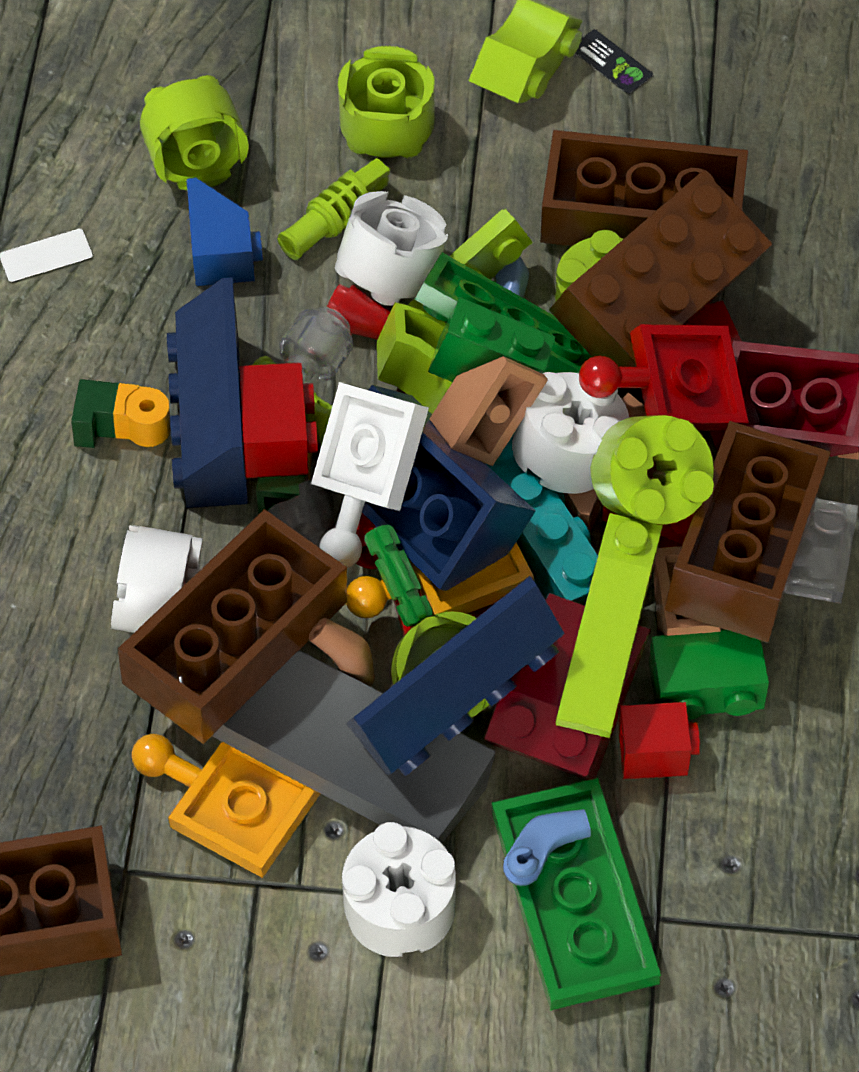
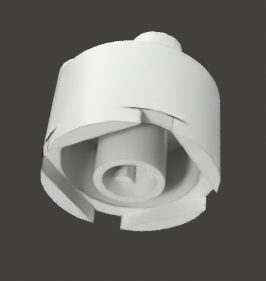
(390, 246)
(564, 433)
(151, 572)
(399, 890)

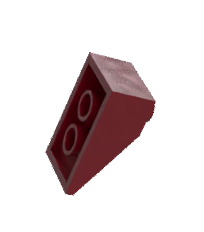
(800, 395)
(528, 714)

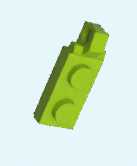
(491, 247)

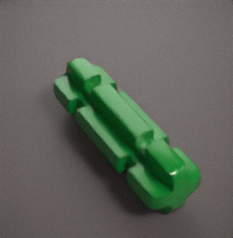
(398, 574)

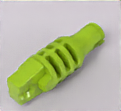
(331, 210)

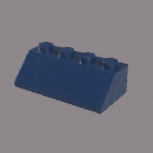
(208, 400)
(453, 510)
(457, 678)

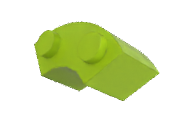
(526, 51)
(406, 354)

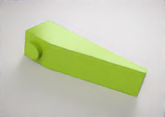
(609, 625)

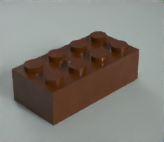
(622, 181)
(662, 270)
(747, 532)
(232, 625)
(56, 901)

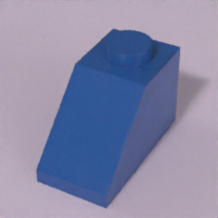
(220, 237)

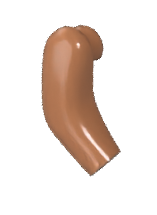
(345, 648)

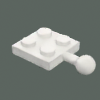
(367, 458)

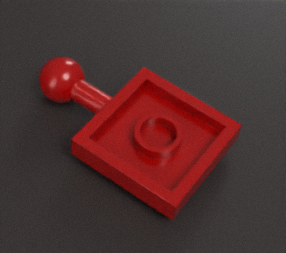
(681, 374)

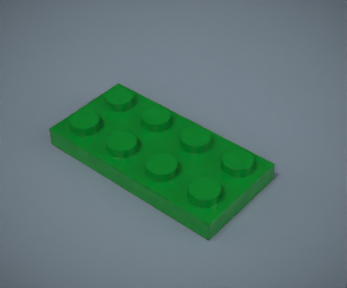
(453, 280)
(582, 905)

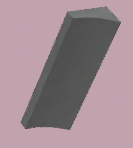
(302, 731)

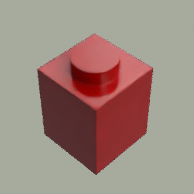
(656, 740)

